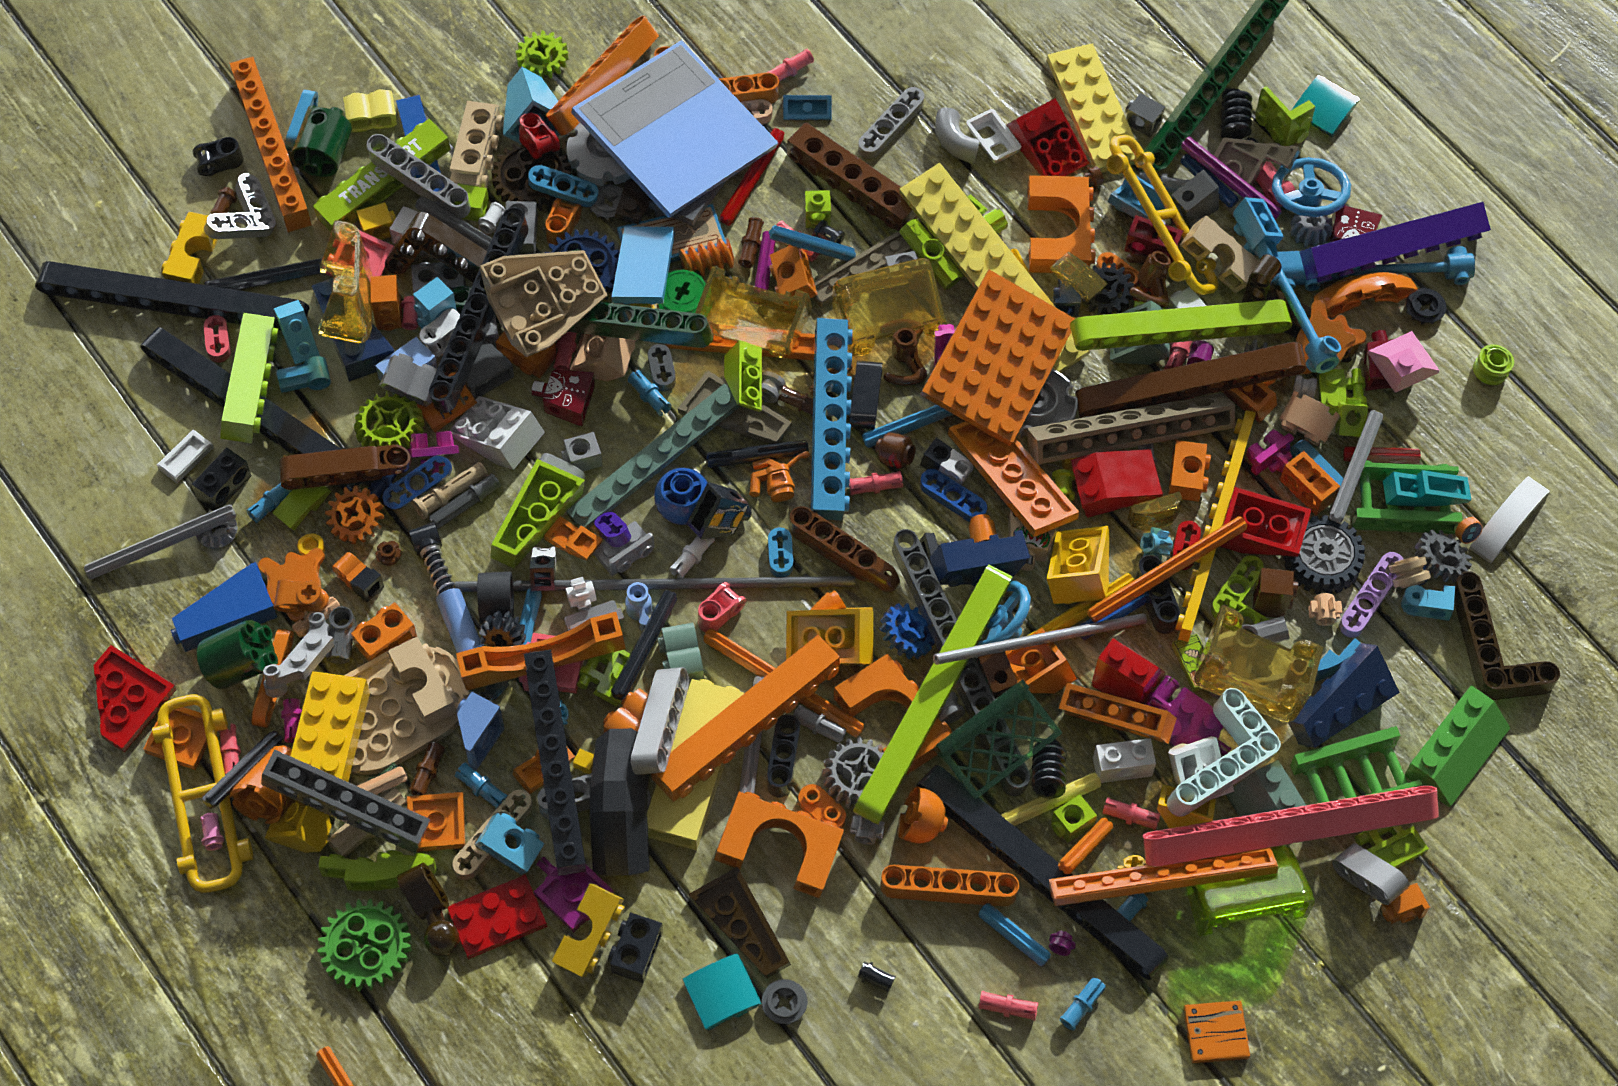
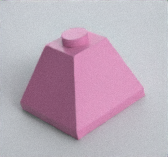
(1403, 361)

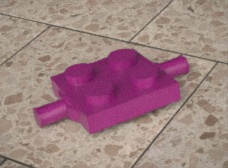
(1194, 719)
(565, 892)

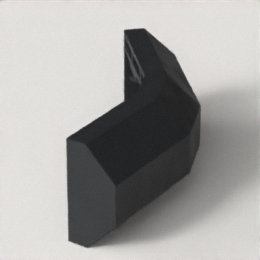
(618, 807)

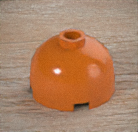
(923, 817)

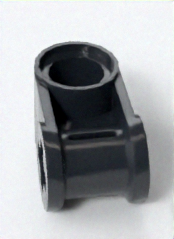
(219, 155)

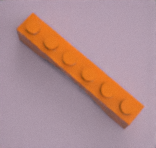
(497, 664)

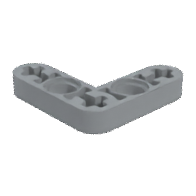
(222, 224)

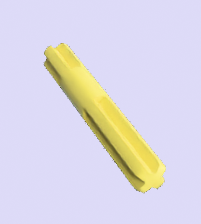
(1040, 805)

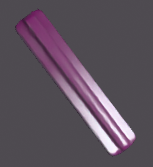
(764, 262)

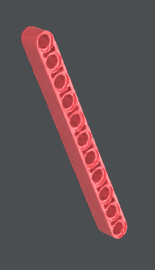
(1290, 825)

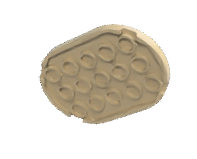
(391, 722)

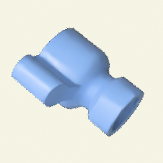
(638, 603)

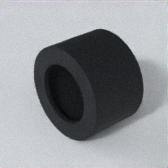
(495, 594)

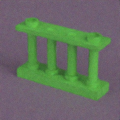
(1394, 518)
(1356, 748)

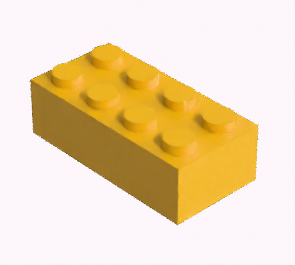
(331, 723)

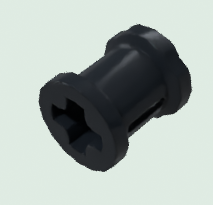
(822, 229)

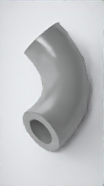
(952, 138)

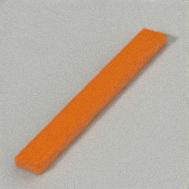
(1157, 878)

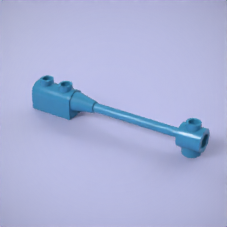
(1262, 237)
(1456, 265)

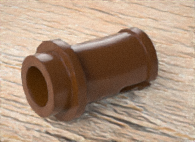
(226, 198)

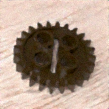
(514, 166)

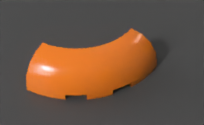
(1376, 285)

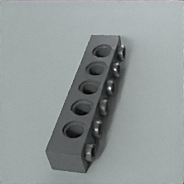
(344, 801)

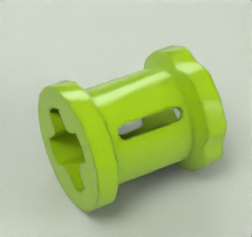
(1064, 480)

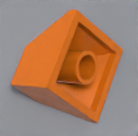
(1041, 667)

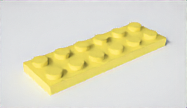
(1090, 102)

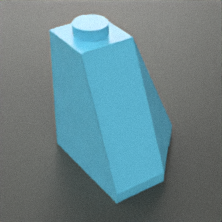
(526, 95)

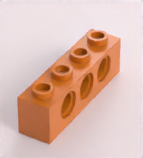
(1117, 713)

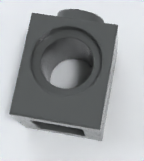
(1144, 114)

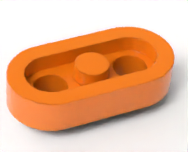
(821, 805)

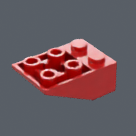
(1048, 140)

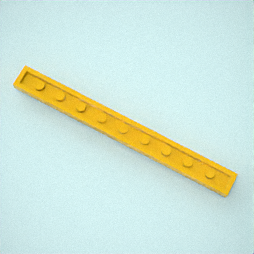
(1217, 514)

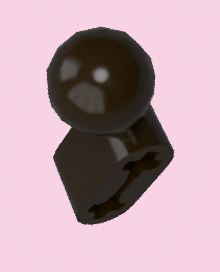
(428, 902)

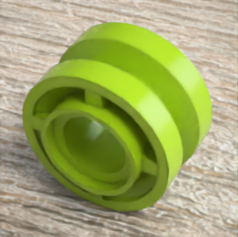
(1493, 364)

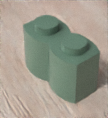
(681, 649)

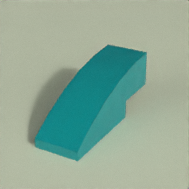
(1426, 489)

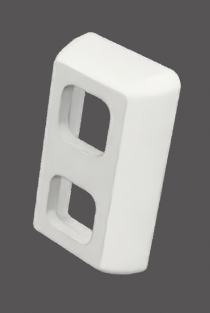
(1002, 135)

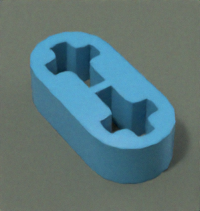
(785, 552)

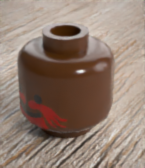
(895, 450)

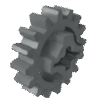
(1443, 555)

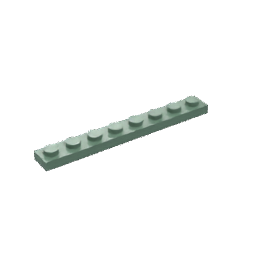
(654, 457)

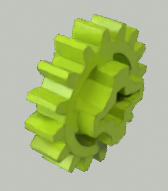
(542, 54)

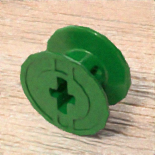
(683, 291)

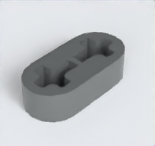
(656, 368)

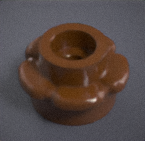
(1095, 176)
(391, 558)

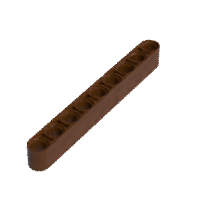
(1192, 380)

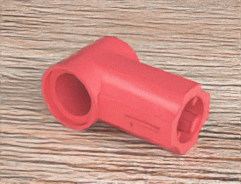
(1265, 181)

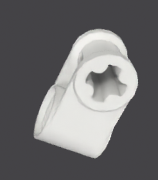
(441, 331)

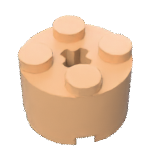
(1308, 418)

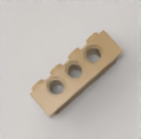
(476, 144)

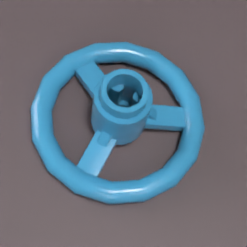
(1312, 190)
(1005, 625)

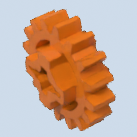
(358, 505)

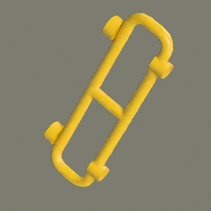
(1179, 269)
(238, 850)

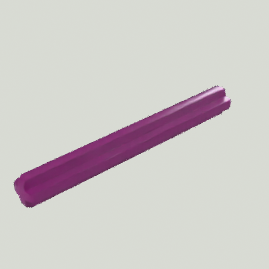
(1225, 174)

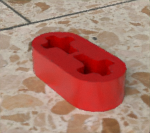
(1180, 543)

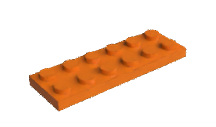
(1015, 479)

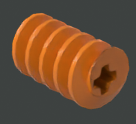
(707, 258)

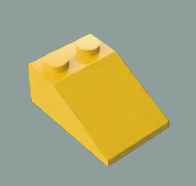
(1079, 565)
(844, 630)

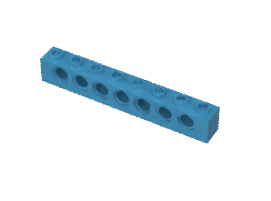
(830, 333)

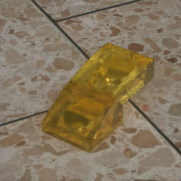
(1078, 274)

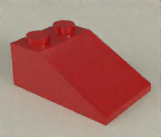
(1115, 480)
(1272, 524)

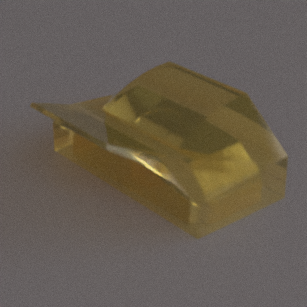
(1155, 512)

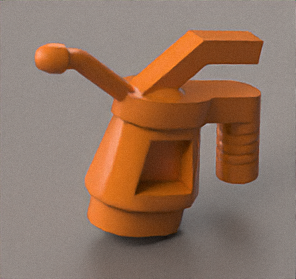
(779, 482)

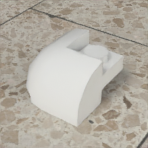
(1193, 757)

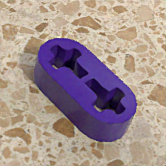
(612, 529)

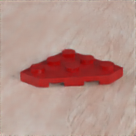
(127, 696)

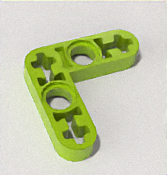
(1236, 600)

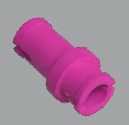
(291, 716)

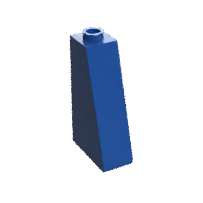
(232, 602)

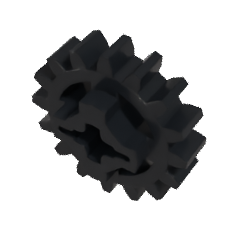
(1116, 281)

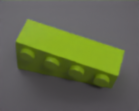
(541, 501)

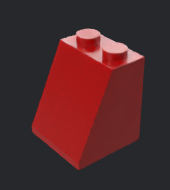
(1125, 673)

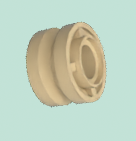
(1409, 572)

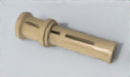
(440, 495)

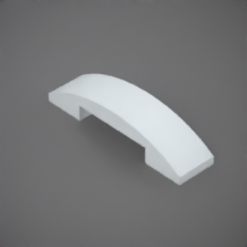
(1508, 519)

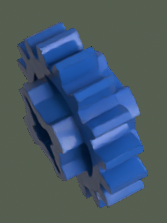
(906, 631)

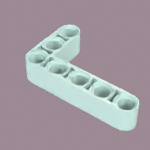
(1249, 749)

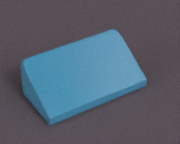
(807, 107)

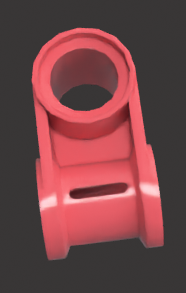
(722, 604)

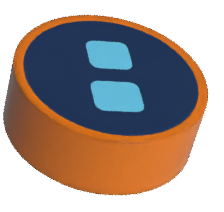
(1468, 530)

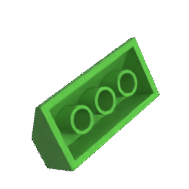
(1459, 746)

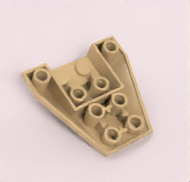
(541, 295)

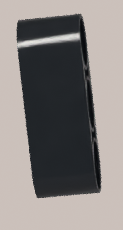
(865, 394)
(1157, 605)
(783, 744)

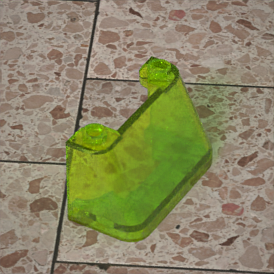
(1253, 896)

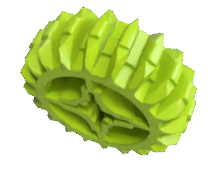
(391, 412)

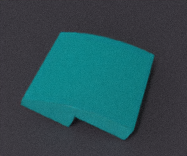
(1331, 104)
(721, 991)

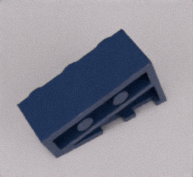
(966, 561)

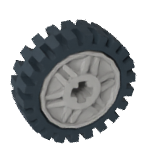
(1328, 556)

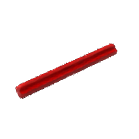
(748, 182)

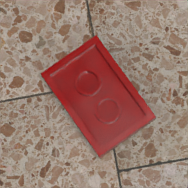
(497, 916)

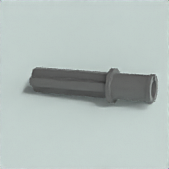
(465, 501)

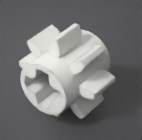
(580, 594)

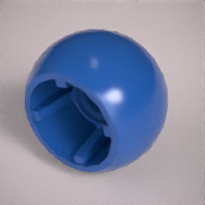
(672, 503)

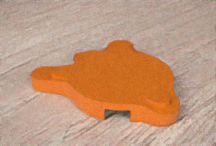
(1336, 328)
(295, 568)

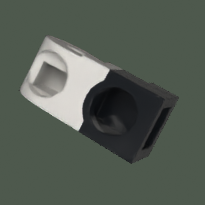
(946, 460)
(543, 569)

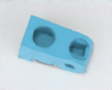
(1429, 602)

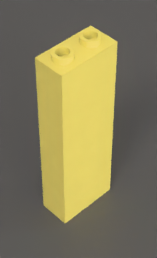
(686, 817)

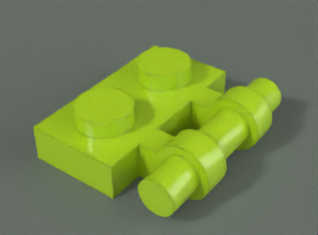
(1333, 387)
(605, 680)
(1397, 850)

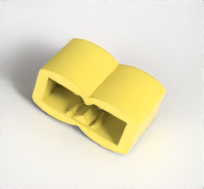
(370, 110)

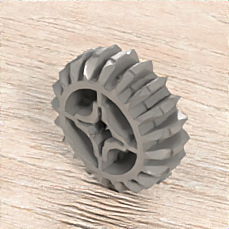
(849, 769)

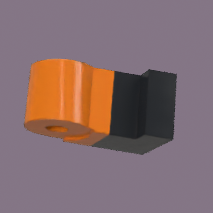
(358, 576)

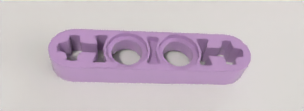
(1370, 593)

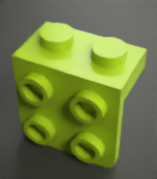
(1284, 125)

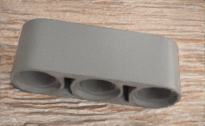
(1370, 874)

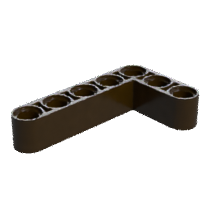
(440, 242)
(1262, 287)
(1489, 648)

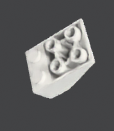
(498, 431)

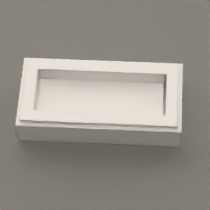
(185, 456)

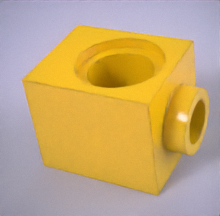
(376, 220)

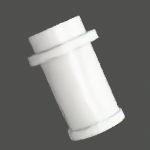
(489, 222)

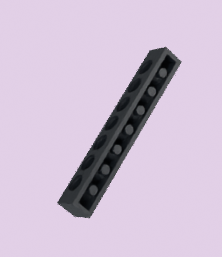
(554, 763)

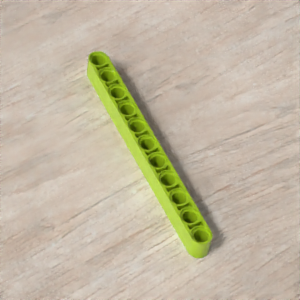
(931, 697)

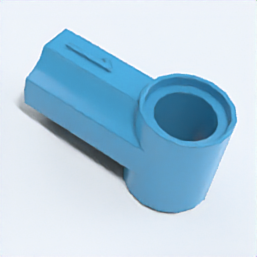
(311, 374)

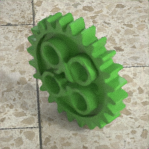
(375, 921)

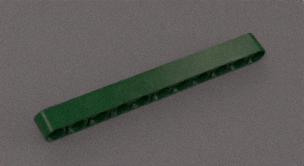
(1213, 81)
(632, 323)

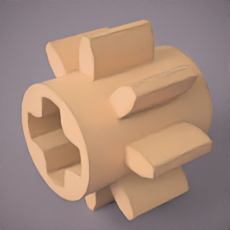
(1325, 609)

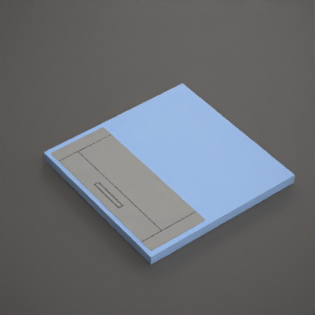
(674, 128)

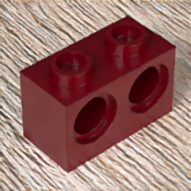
(1145, 240)

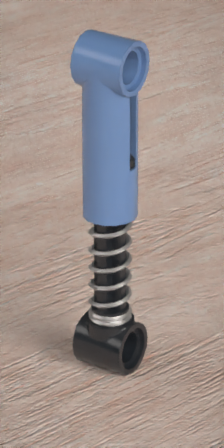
(449, 600)

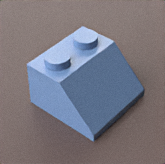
(480, 727)

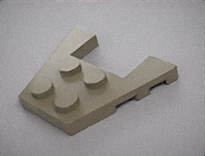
(1248, 159)

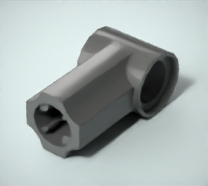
(341, 635)

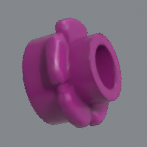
(1061, 943)

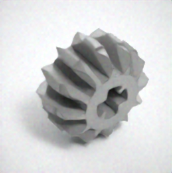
(1311, 229)

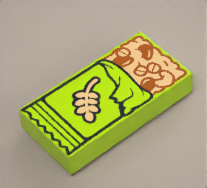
(1189, 656)

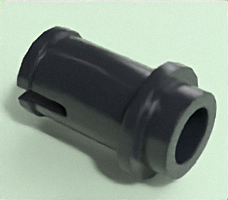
(876, 976)

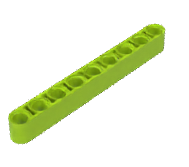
(1180, 325)

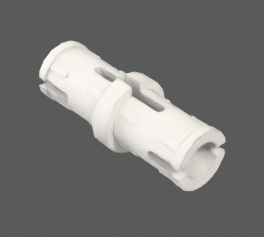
(691, 555)

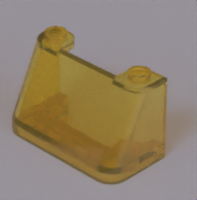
(888, 300)
(349, 305)
(753, 314)
(1267, 673)

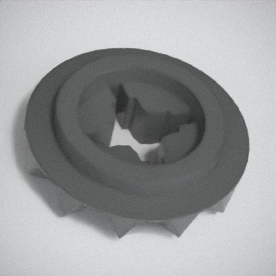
(785, 989)

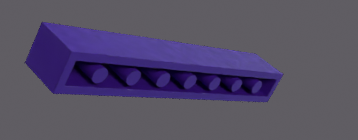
(1393, 241)

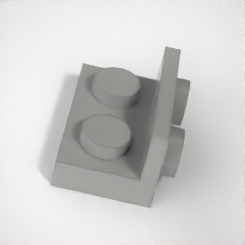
(620, 558)

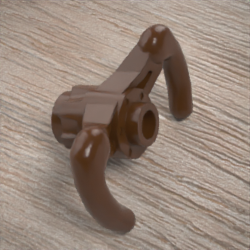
(1151, 276)
(905, 350)

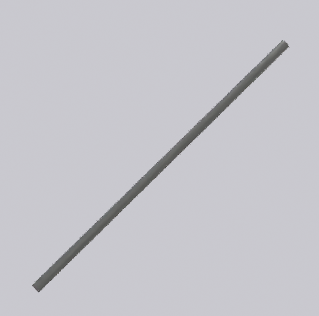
(689, 583)

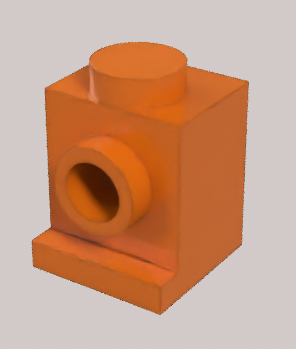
(1406, 906)

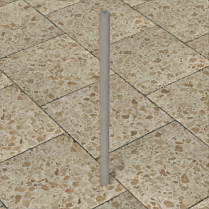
(1037, 639)

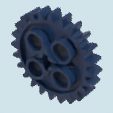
(594, 249)

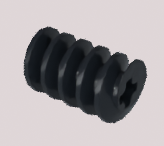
(1236, 114)
(1049, 771)

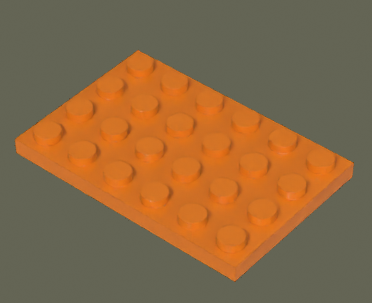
(998, 357)

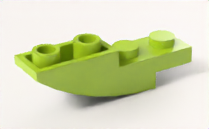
(369, 875)

